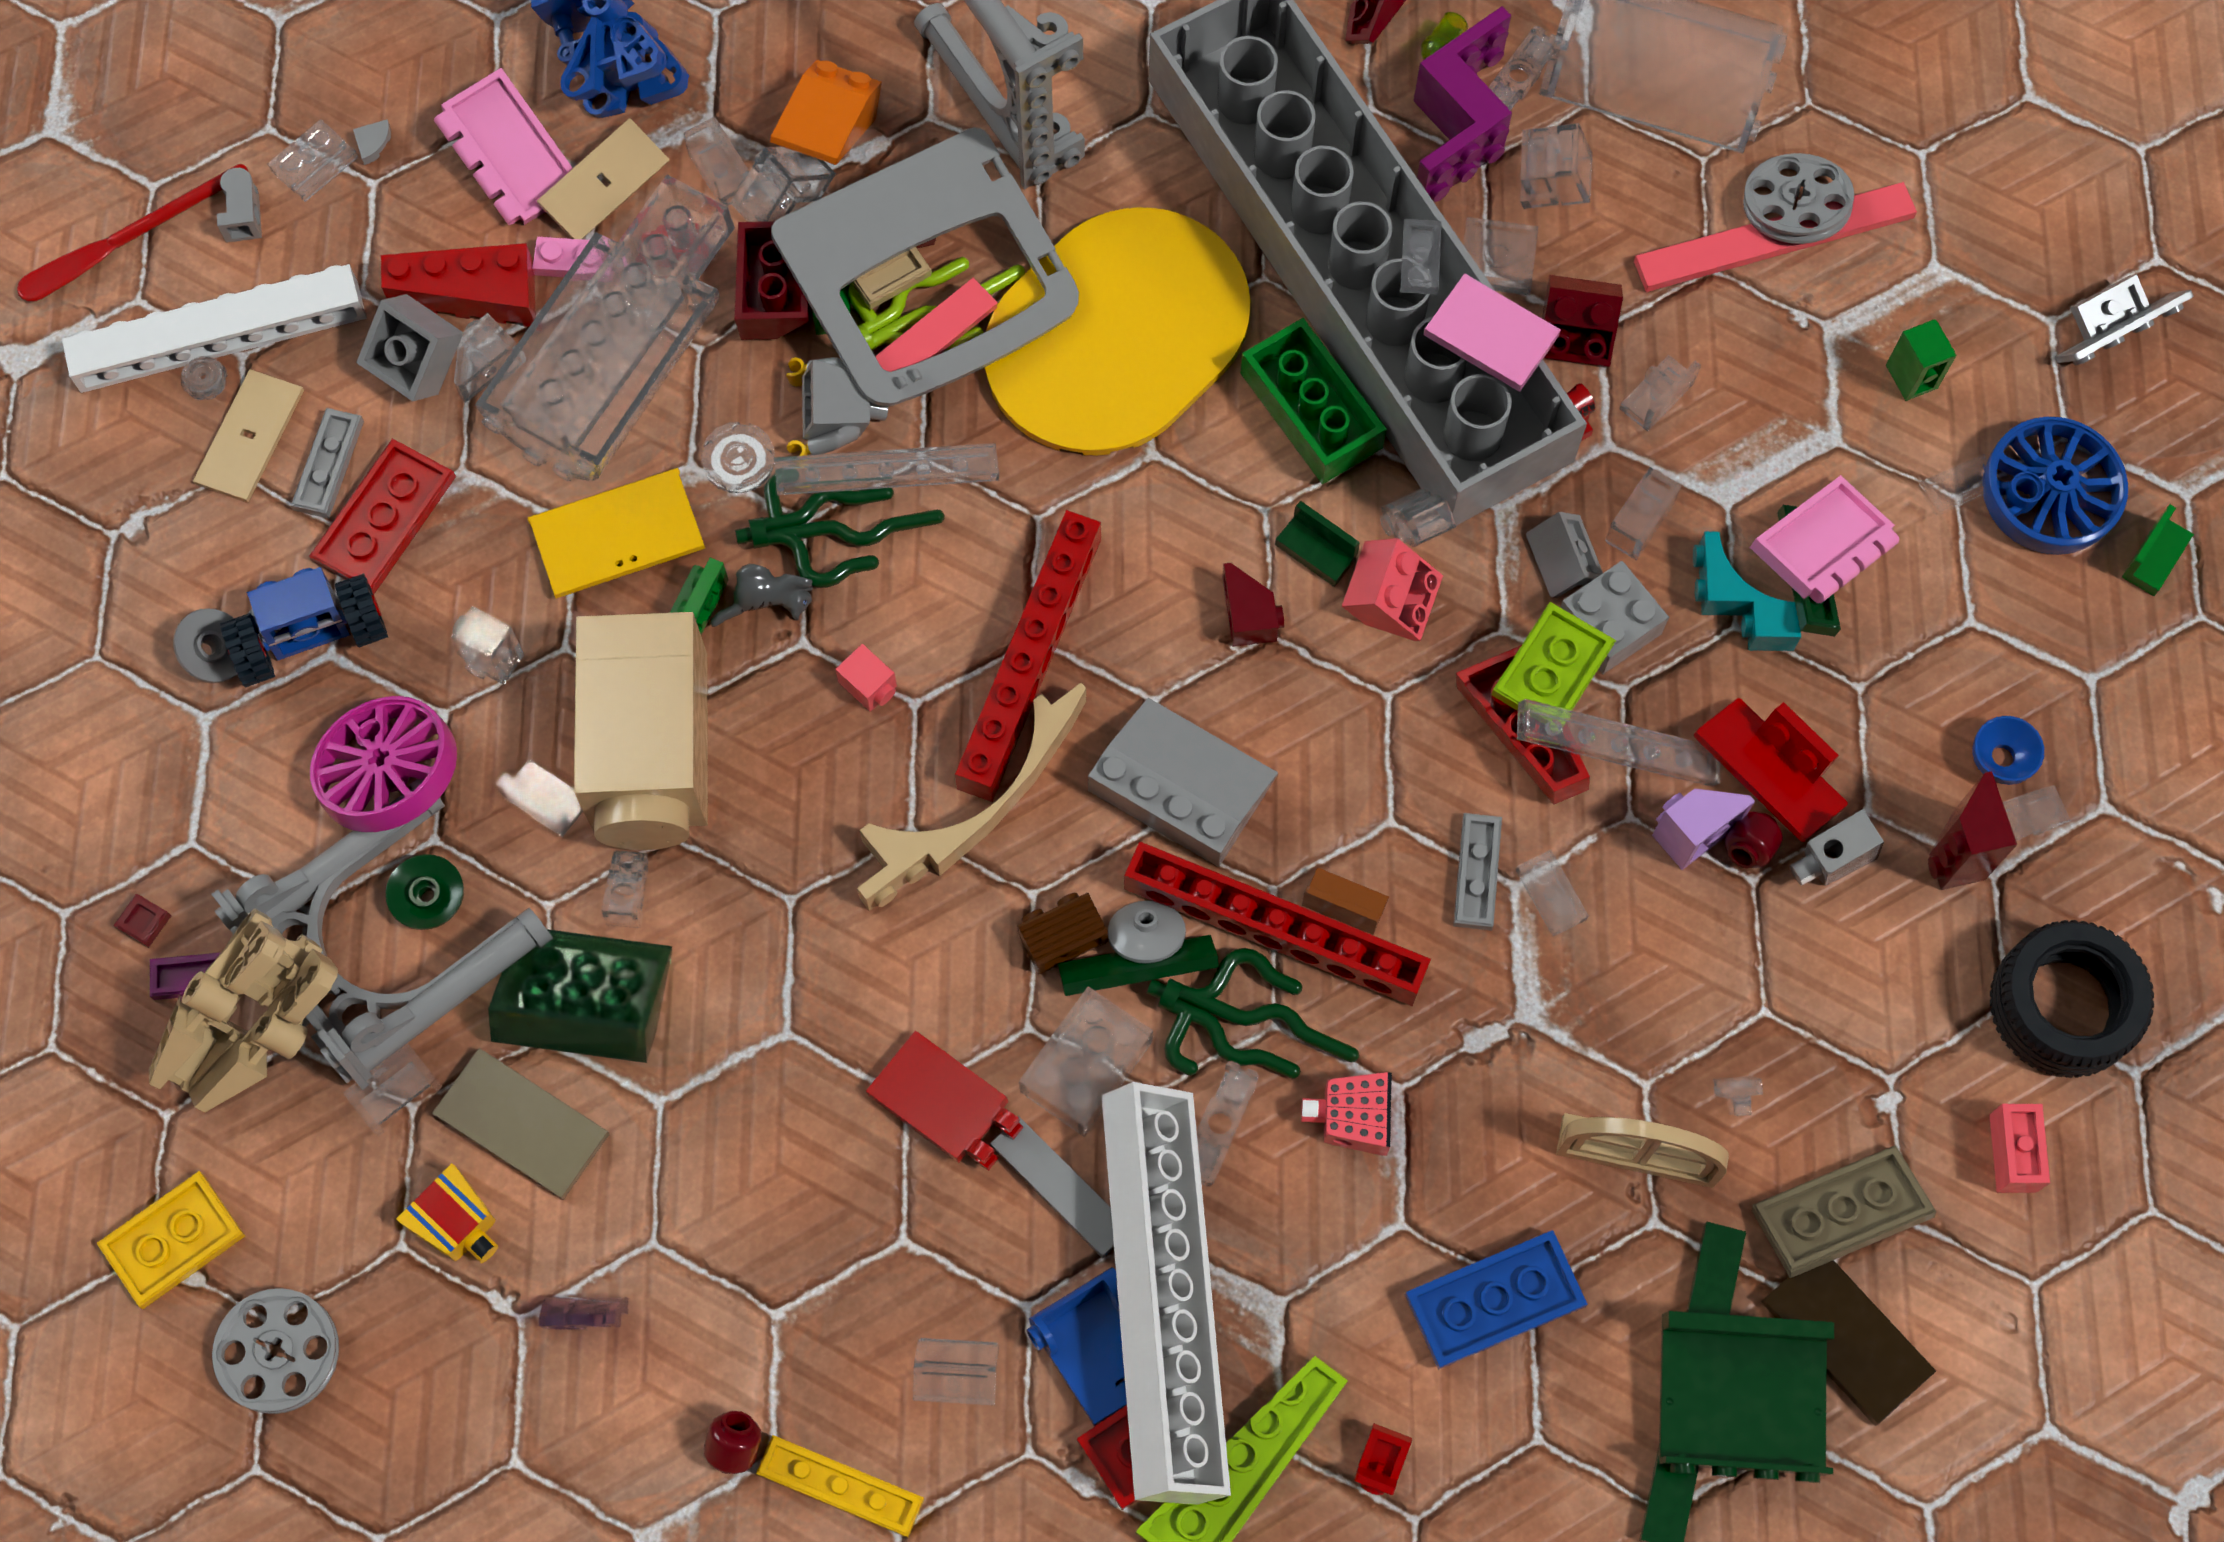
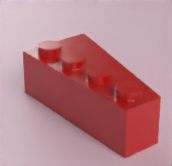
(466, 281)
(1553, 770)

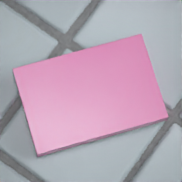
(1492, 332)

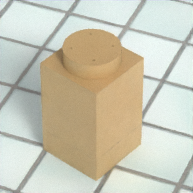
(641, 728)

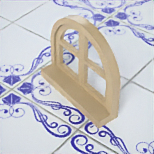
(1643, 1148)

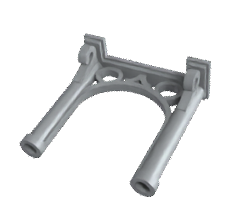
(1028, 62)
(368, 1038)

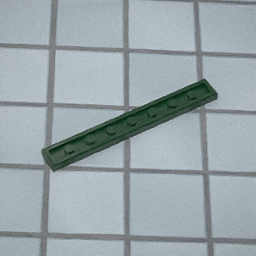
(1711, 1293)

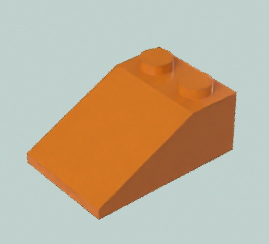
(828, 112)

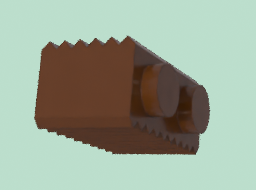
(1062, 931)

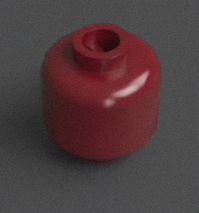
(1753, 840)
(732, 1442)

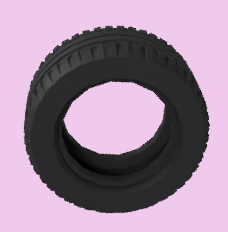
(2109, 962)

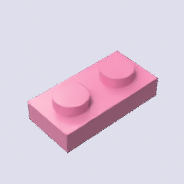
(556, 255)

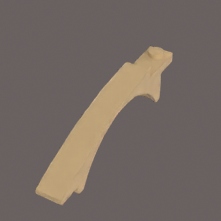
(908, 853)

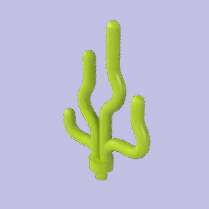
(887, 327)

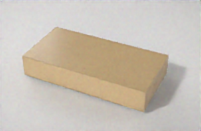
(892, 278)

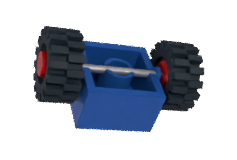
(308, 618)

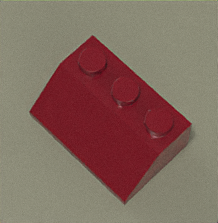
(766, 292)
(1973, 838)

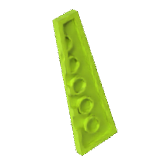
(1255, 1460)

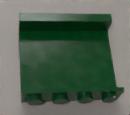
(1744, 1395)

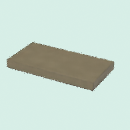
(521, 1123)
(1843, 1211)

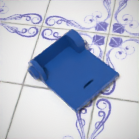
(1086, 1344)

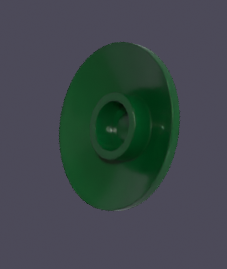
(416, 877)

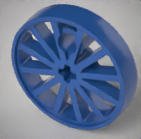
(2055, 485)

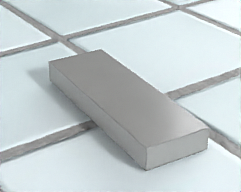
(327, 463)
(1477, 871)

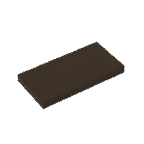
(1868, 1352)

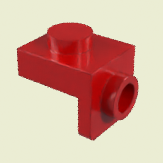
(1382, 1460)

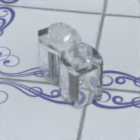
(1417, 517)

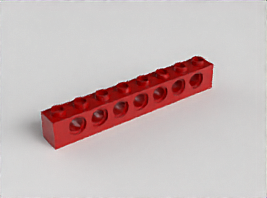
(1028, 656)
(1276, 923)

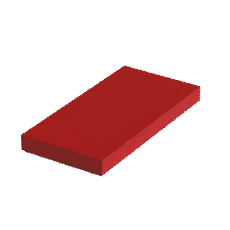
(383, 515)

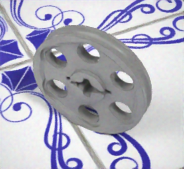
(1810, 206)
(278, 1370)

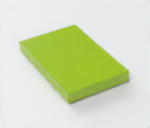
(1554, 661)

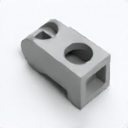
(243, 207)

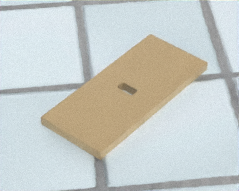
(582, 201)
(236, 461)

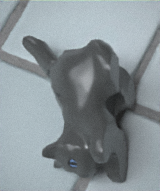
(760, 589)

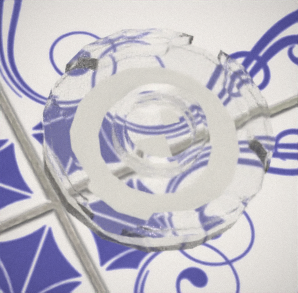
(738, 457)

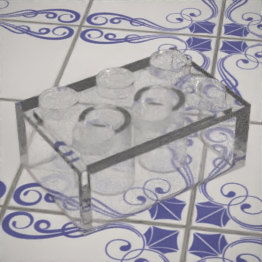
(1084, 1060)

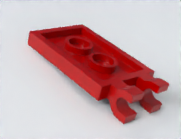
(943, 1101)

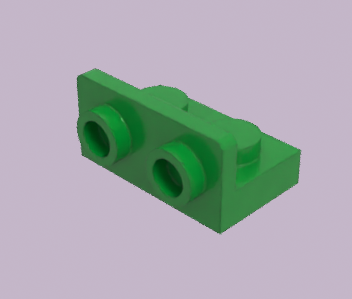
(702, 591)

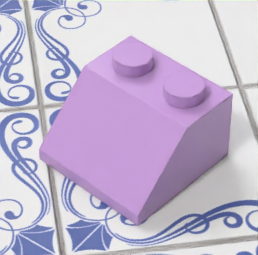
(1698, 822)

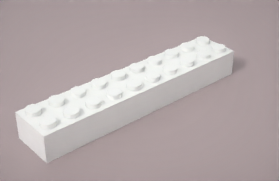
(1165, 1296)

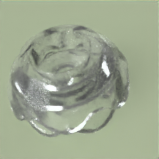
(209, 386)

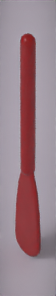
(70, 266)

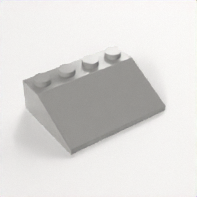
(1181, 781)

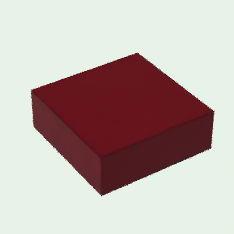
(142, 920)

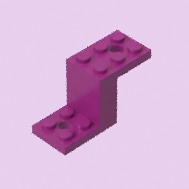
(1463, 105)

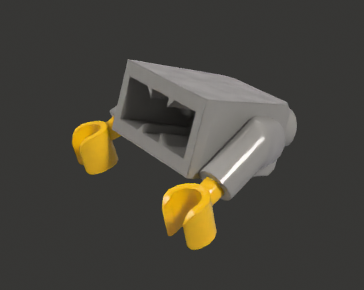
(831, 406)

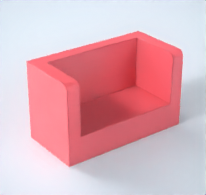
(2019, 1148)

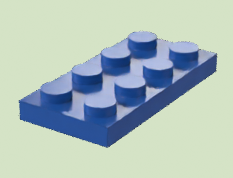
(1495, 1299)

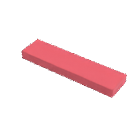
(939, 327)

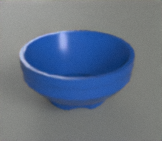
(2015, 736)

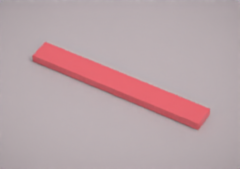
(1749, 245)

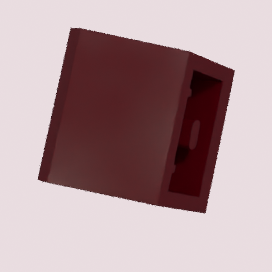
(1587, 319)

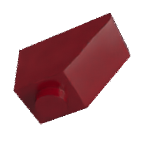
(1250, 608)

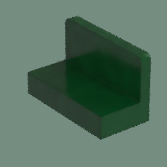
(1318, 544)

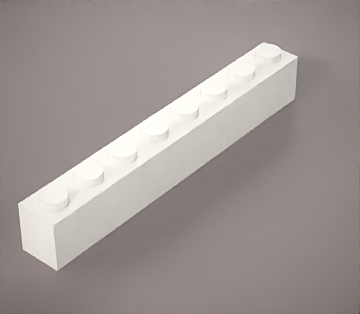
(213, 328)

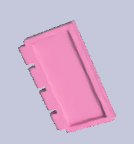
(507, 142)
(1826, 541)

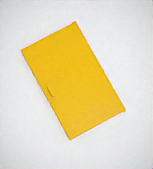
(631, 522)

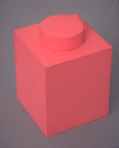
(867, 678)

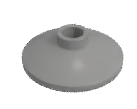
(200, 628)
(1146, 932)

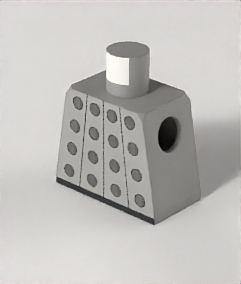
(1851, 841)

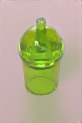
(1446, 30)

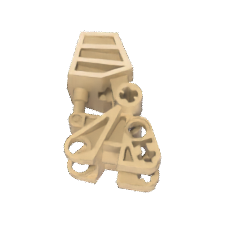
(218, 1058)

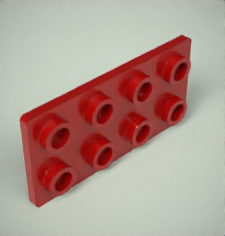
(1777, 763)

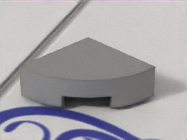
(372, 140)

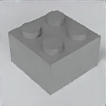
(409, 347)
(1621, 609)

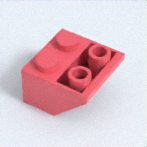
(1392, 588)

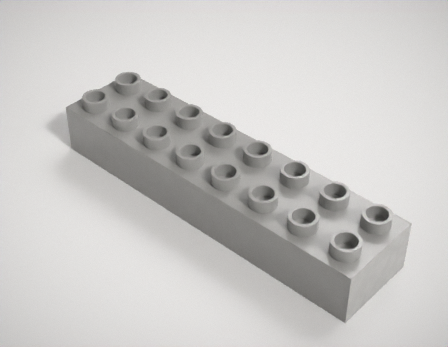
(1329, 214)

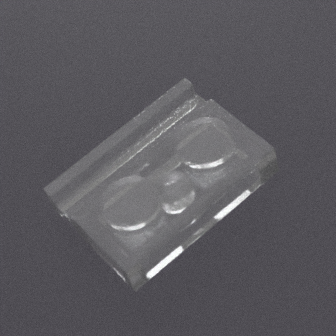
(312, 160)

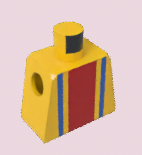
(451, 1217)

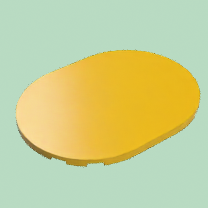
(1149, 335)

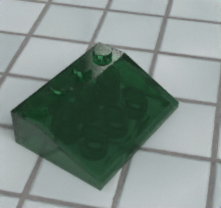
(583, 997)

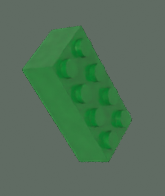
(1312, 400)

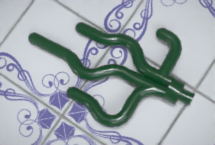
(792, 527)
(1194, 1004)

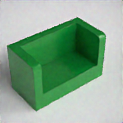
(1920, 359)

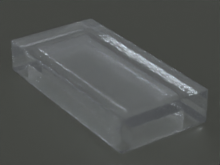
(1955, 486)

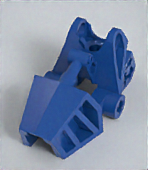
(611, 53)

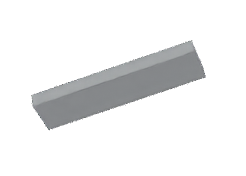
(1059, 1186)

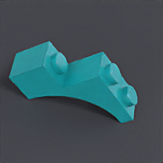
(1766, 620)

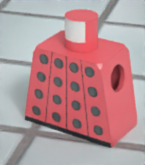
(1354, 1112)

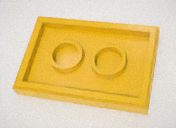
(170, 1240)

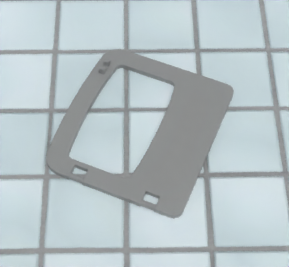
(896, 211)

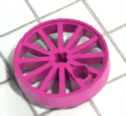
(383, 764)

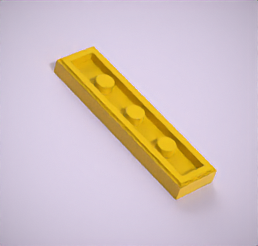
(840, 1486)

